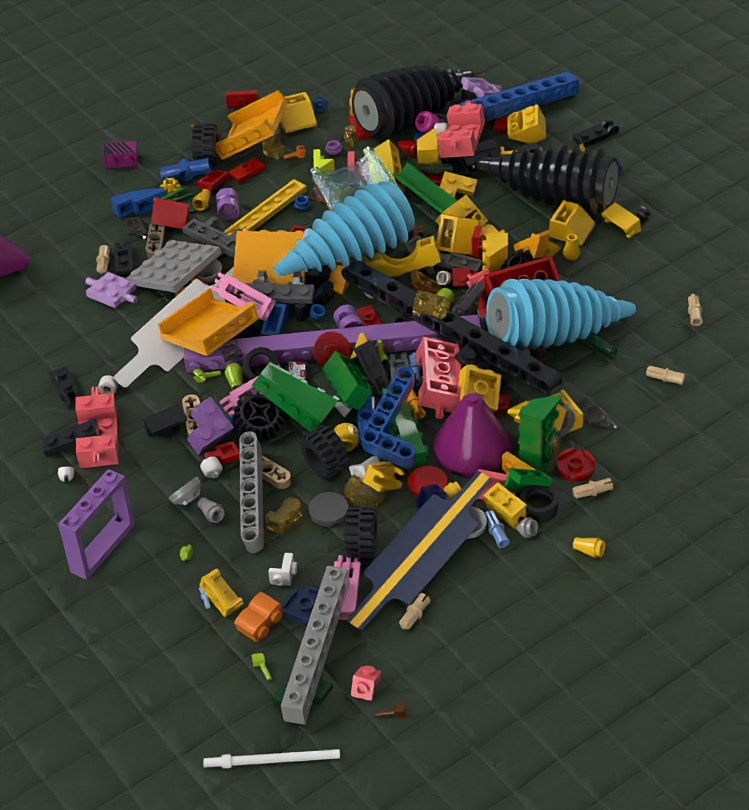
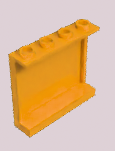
(252, 124)
(261, 252)
(206, 323)

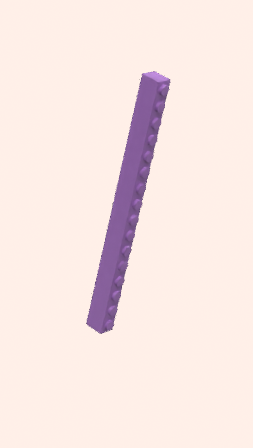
(299, 346)

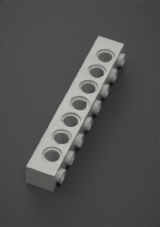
(315, 645)

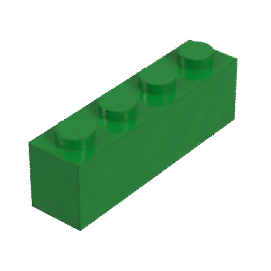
(348, 380)
(295, 396)
(405, 429)
(538, 431)

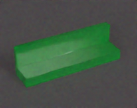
(425, 188)

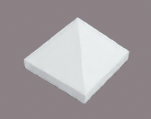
(342, 409)

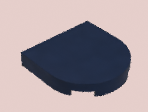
(300, 604)

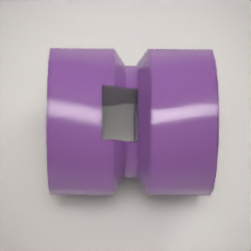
(227, 204)
(347, 317)

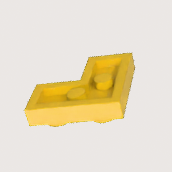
(457, 183)

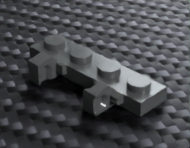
(208, 234)
(284, 293)

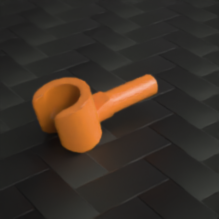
(300, 153)

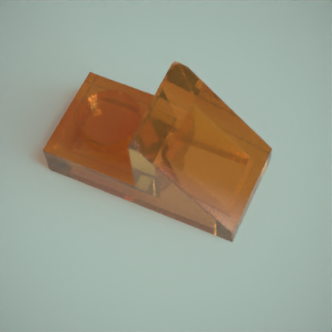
(424, 283)

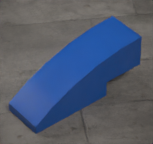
(135, 201)
(277, 319)

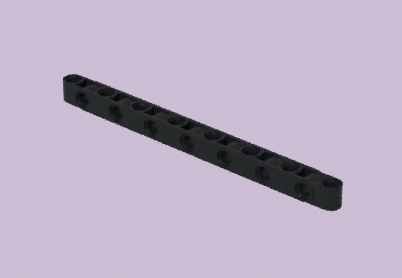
(455, 329)

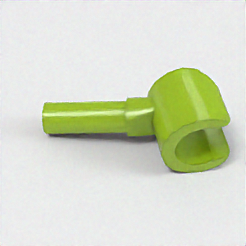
(382, 355)
(201, 376)
(258, 660)

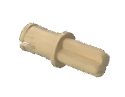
(103, 259)
(695, 310)
(665, 375)
(592, 488)
(414, 612)

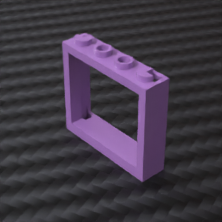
(86, 561)

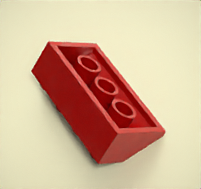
(537, 269)

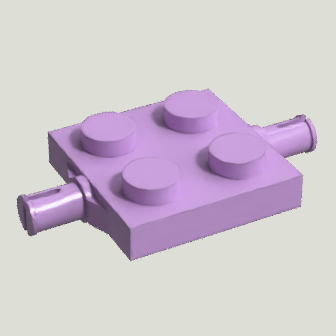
(479, 86)
(111, 290)

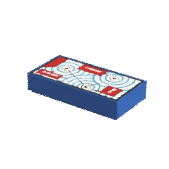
(298, 369)

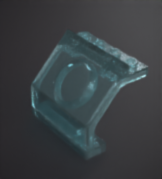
(346, 181)

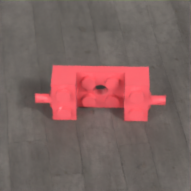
(463, 132)
(439, 375)
(98, 449)

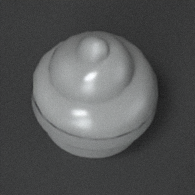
(527, 527)

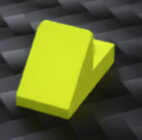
(324, 164)

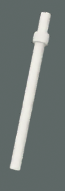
(228, 761)

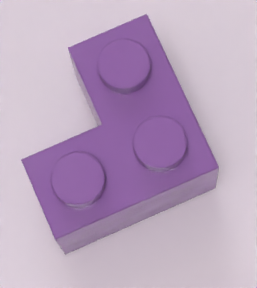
(212, 423)

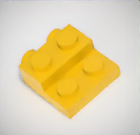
(481, 382)

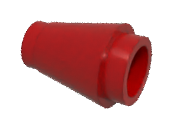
(408, 147)

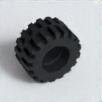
(204, 142)
(324, 452)
(360, 532)

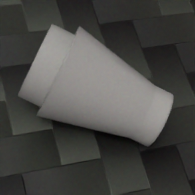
(212, 511)

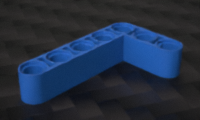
(387, 417)

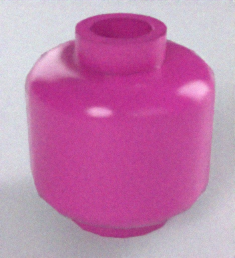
(425, 121)

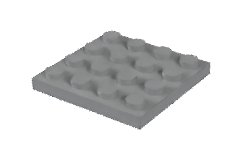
(173, 265)

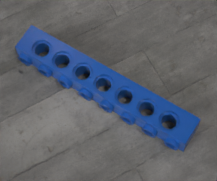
(527, 95)

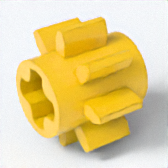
(170, 185)

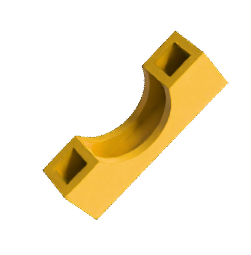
(424, 254)

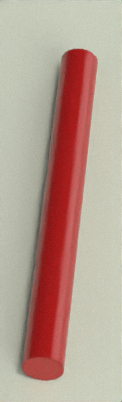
(481, 305)

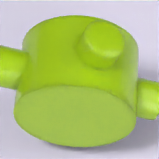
(186, 552)

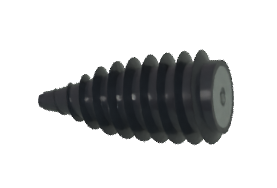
(394, 98)
(559, 175)

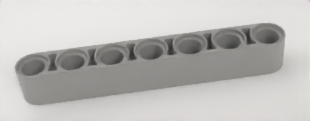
(251, 492)

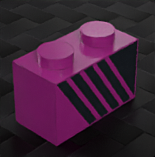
(120, 154)

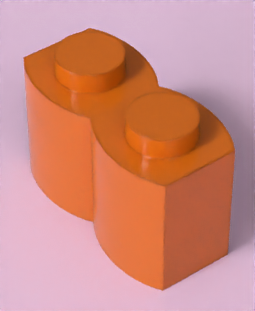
(258, 617)

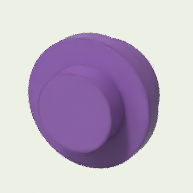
(333, 147)

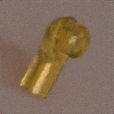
(347, 135)

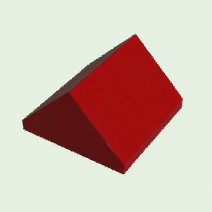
(170, 213)

